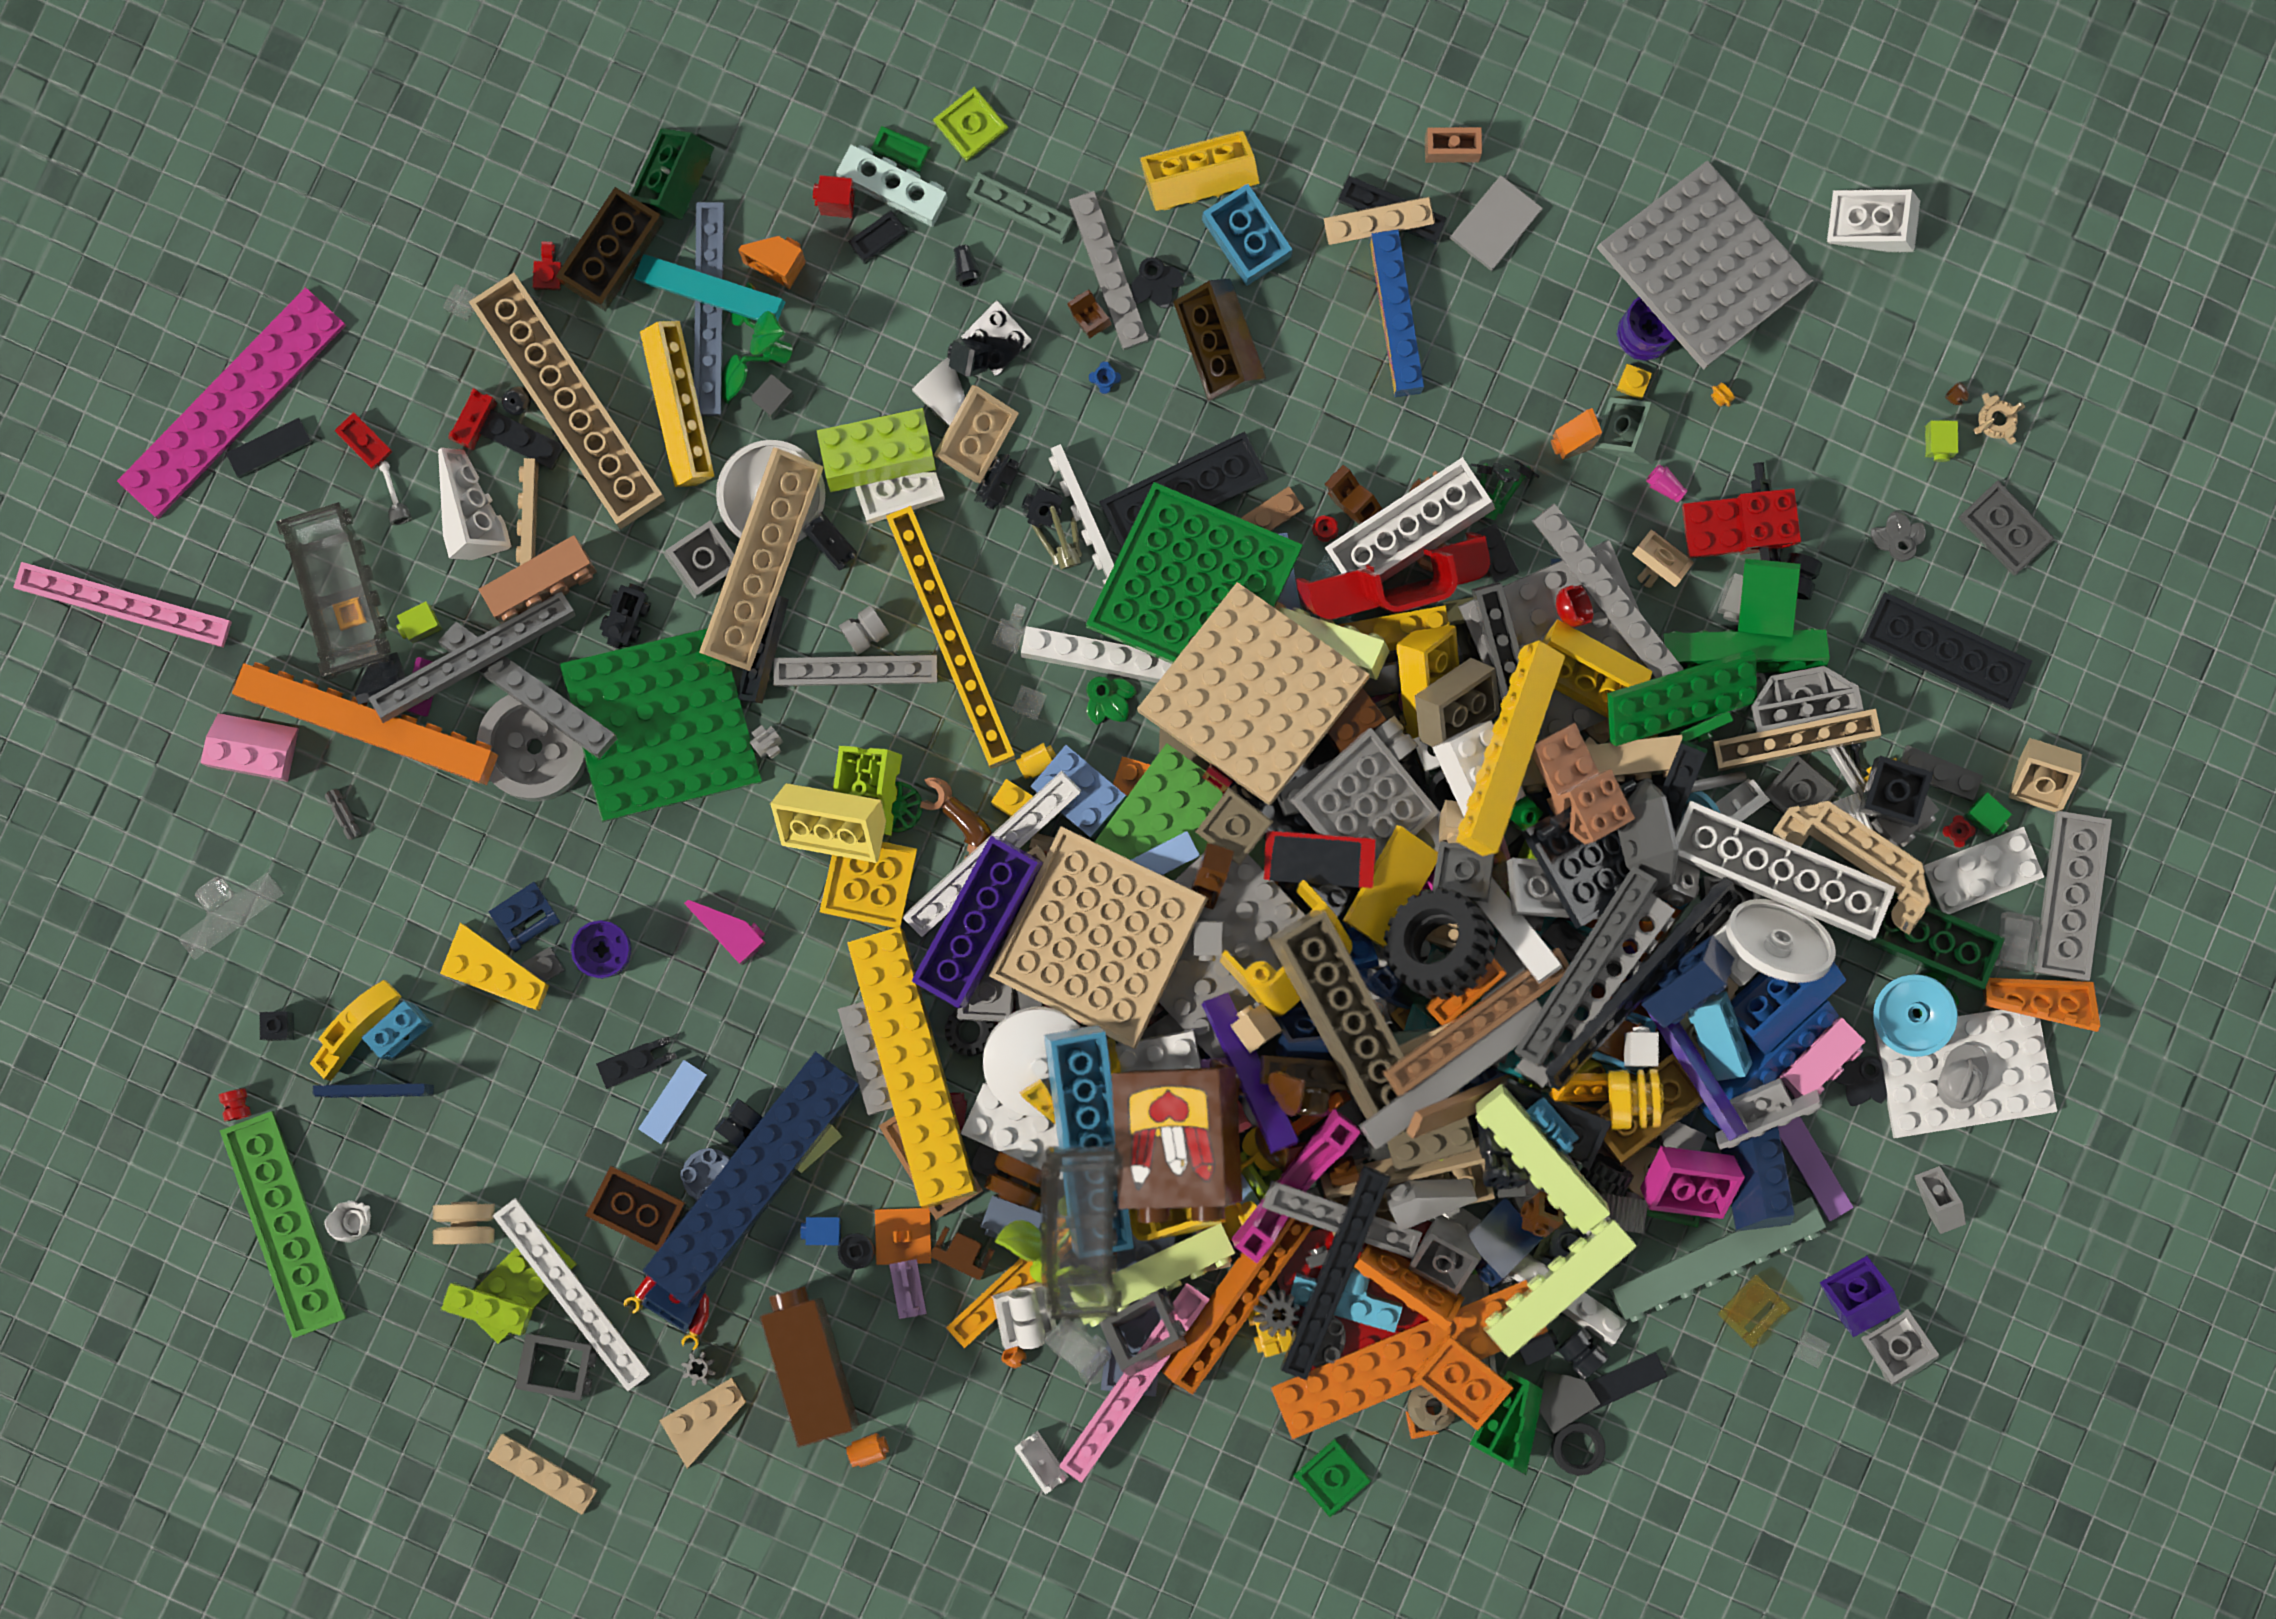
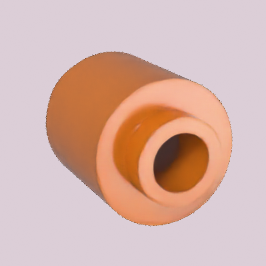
(867, 1450)

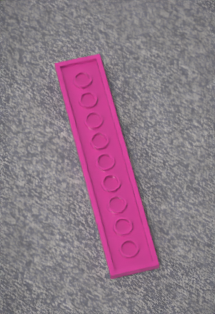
(231, 403)

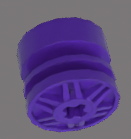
(1636, 340)
(590, 937)

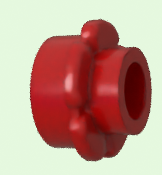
(1322, 521)

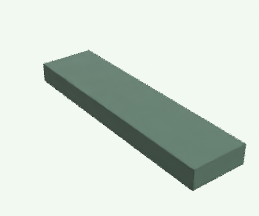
(1020, 207)

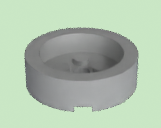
(525, 775)

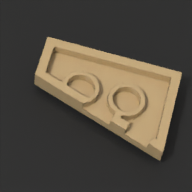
(702, 1419)

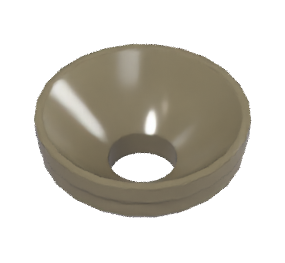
(1419, 1415)

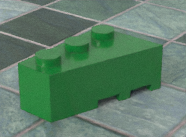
(1512, 1425)

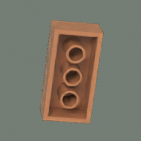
(538, 580)

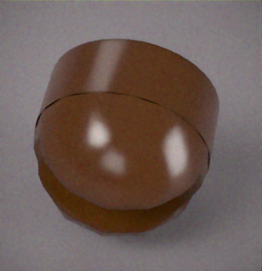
(1956, 393)

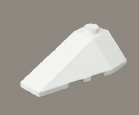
(468, 519)

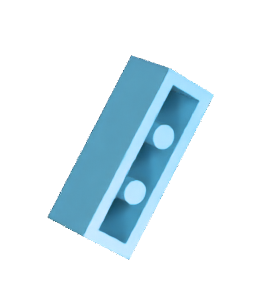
(1721, 1037)

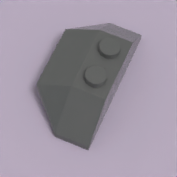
(1650, 838)

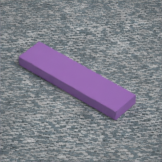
(1814, 1169)

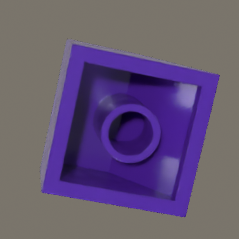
(1860, 1296)

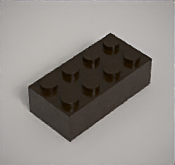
(610, 249)

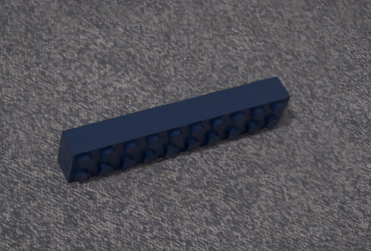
(751, 1179)

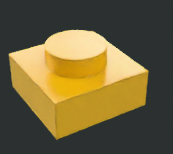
(1634, 381)

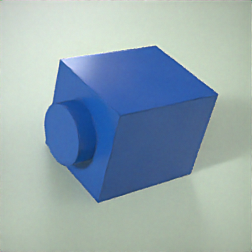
(821, 1231)

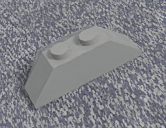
(1804, 698)

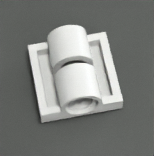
(1023, 1316)

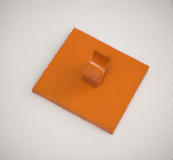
(902, 1235)

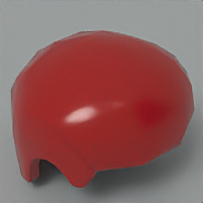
(1574, 606)

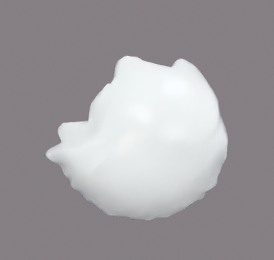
(348, 1221)

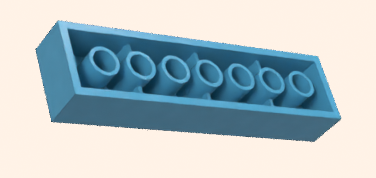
(1084, 1100)

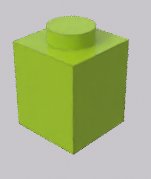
(1941, 440)
(418, 623)

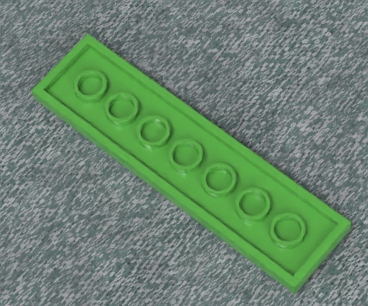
(283, 1224)

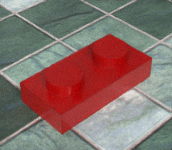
(363, 441)

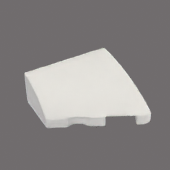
(941, 392)

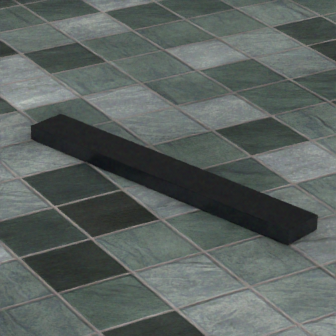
(1335, 1272)

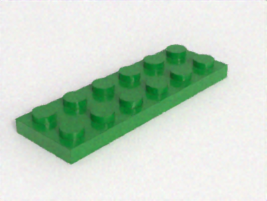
(1682, 698)

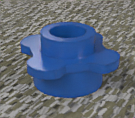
(1112, 377)

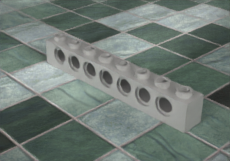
(1660, 915)

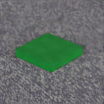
(1332, 1477)

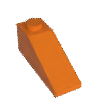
(1577, 435)

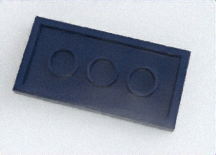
(373, 1090)

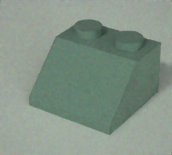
(1632, 430)

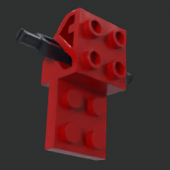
(1744, 524)

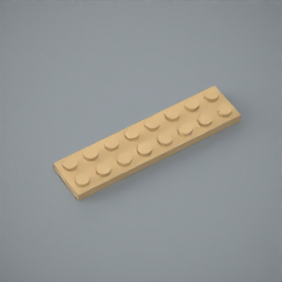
(761, 559)

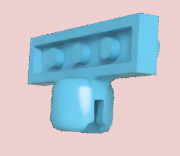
(1355, 1301)

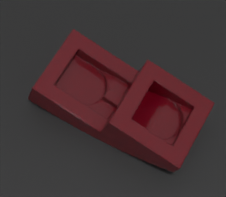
(1217, 778)

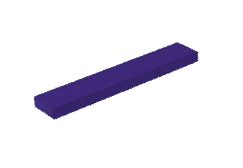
(1266, 1110)

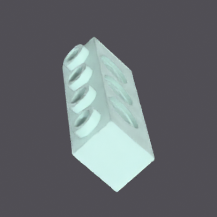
(924, 210)

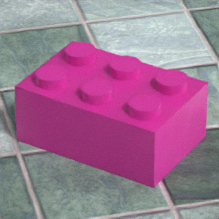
(1691, 1182)

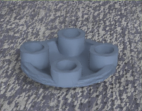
(701, 1170)

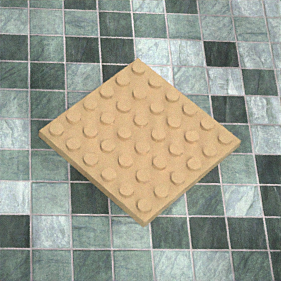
(1253, 693)
(1098, 937)

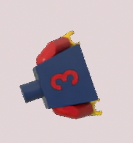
(672, 1310)

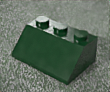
(672, 172)

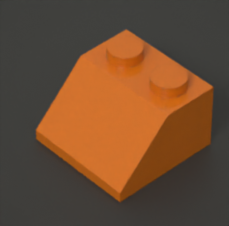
(775, 258)

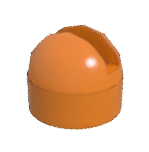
(1013, 1357)

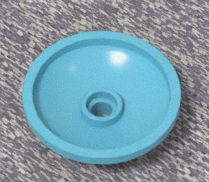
(1903, 1030)

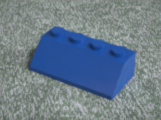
(1774, 1007)

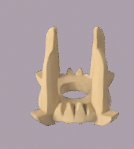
(1992, 405)

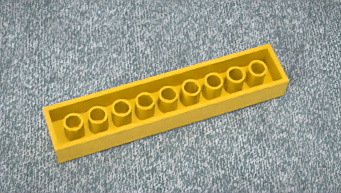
(912, 1068)

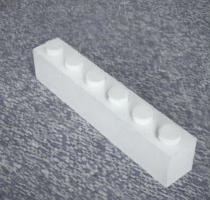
(1091, 655)

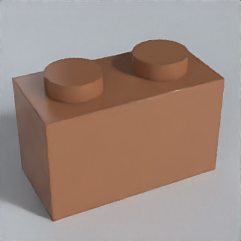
(1453, 144)

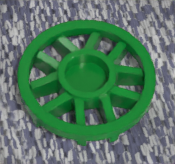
(901, 807)

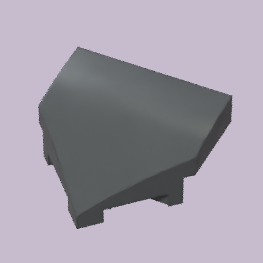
(1564, 1400)

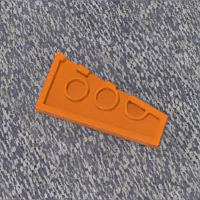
(2050, 1000)

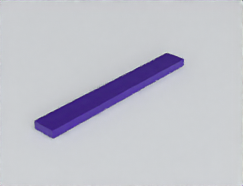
(1700, 1075)

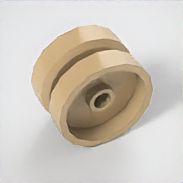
(463, 1223)

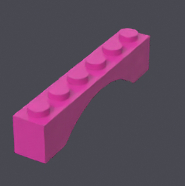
(1317, 1155)

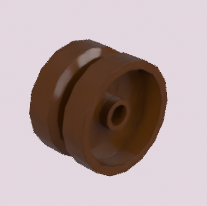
(1018, 1182)

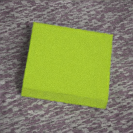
(970, 124)

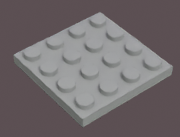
(1364, 795)

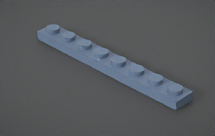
(709, 319)

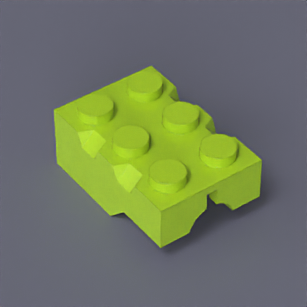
(869, 775)

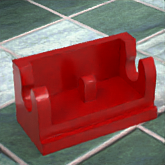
(472, 419)

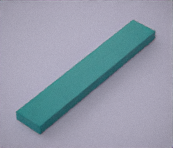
(706, 288)

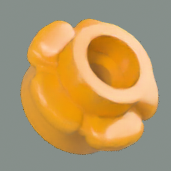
(1722, 395)

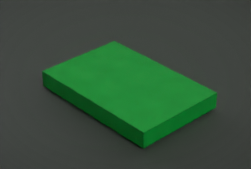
(1769, 597)

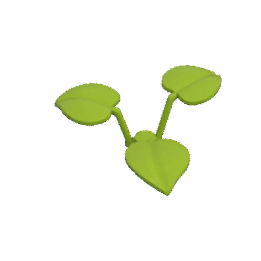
(1025, 1242)

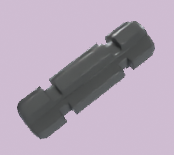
(342, 814)

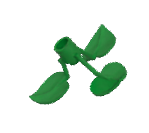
(764, 341)

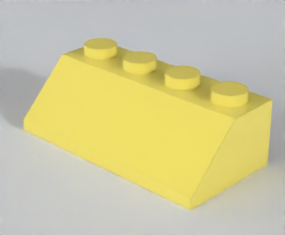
(829, 822)

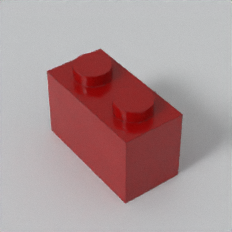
(834, 196)

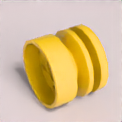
(1635, 1099)

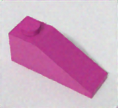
(733, 933)

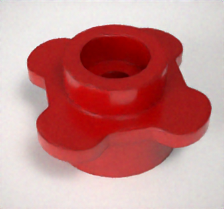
(1966, 831)

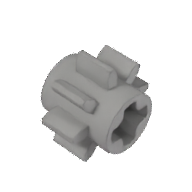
(766, 742)
(705, 1371)

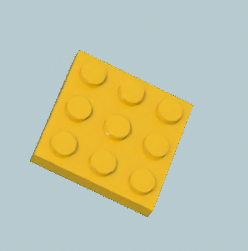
(869, 889)

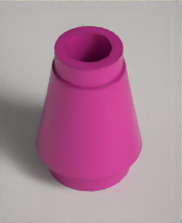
(1665, 482)

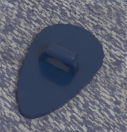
(1384, 987)

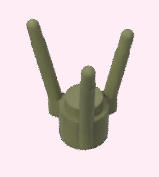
(1067, 555)

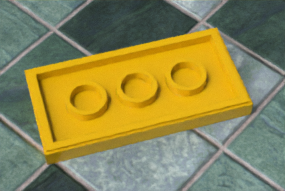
(1397, 876)

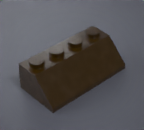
(1219, 339)

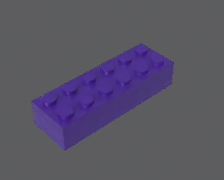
(977, 922)

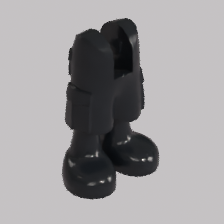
(1497, 1165)

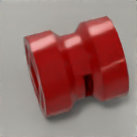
(234, 1105)

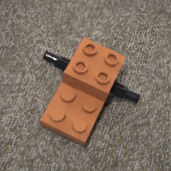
(1581, 797)

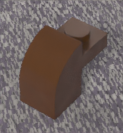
(1351, 496)

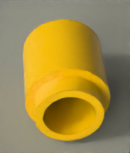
(1035, 760)

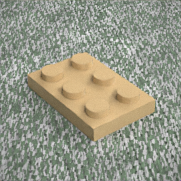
(976, 434)

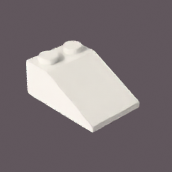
(1874, 219)

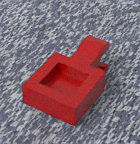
(546, 270)

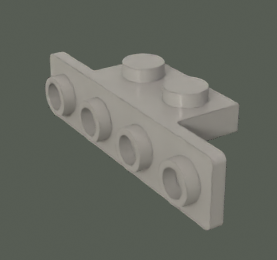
(1768, 1108)

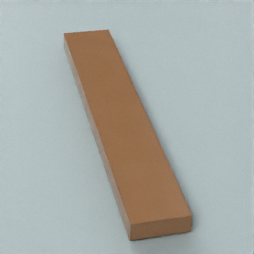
(1453, 1108)

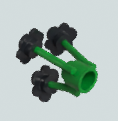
(1505, 474)

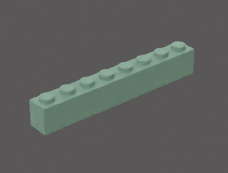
(1713, 1260)

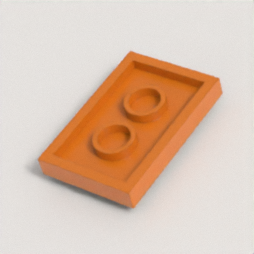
(1462, 1382)

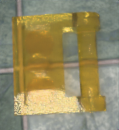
(1747, 1304)

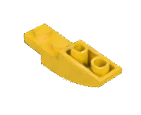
(351, 1025)

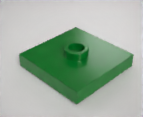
(1704, 730)

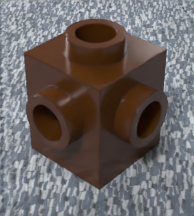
(1540, 1215)

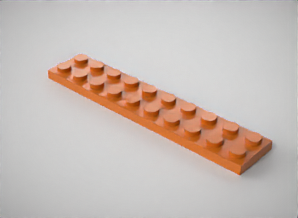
(1384, 1367)

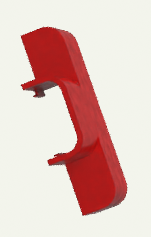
(1363, 588)

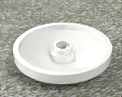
(741, 480)
(1780, 941)
(1017, 1054)

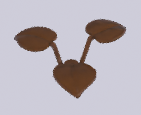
(1289, 1094)

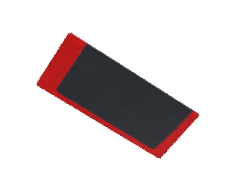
(1319, 859)

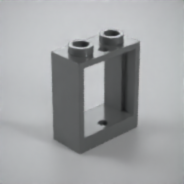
(528, 1360)
(1132, 1365)

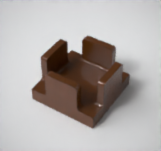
(961, 1254)

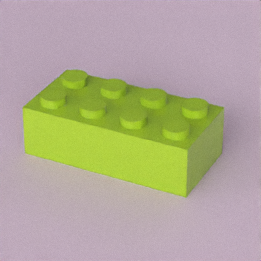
(876, 450)

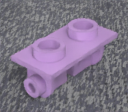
(907, 1289)

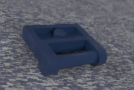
(518, 910)

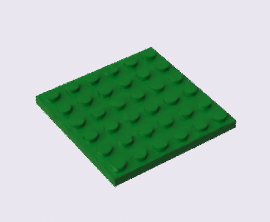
(1181, 568)
(672, 721)

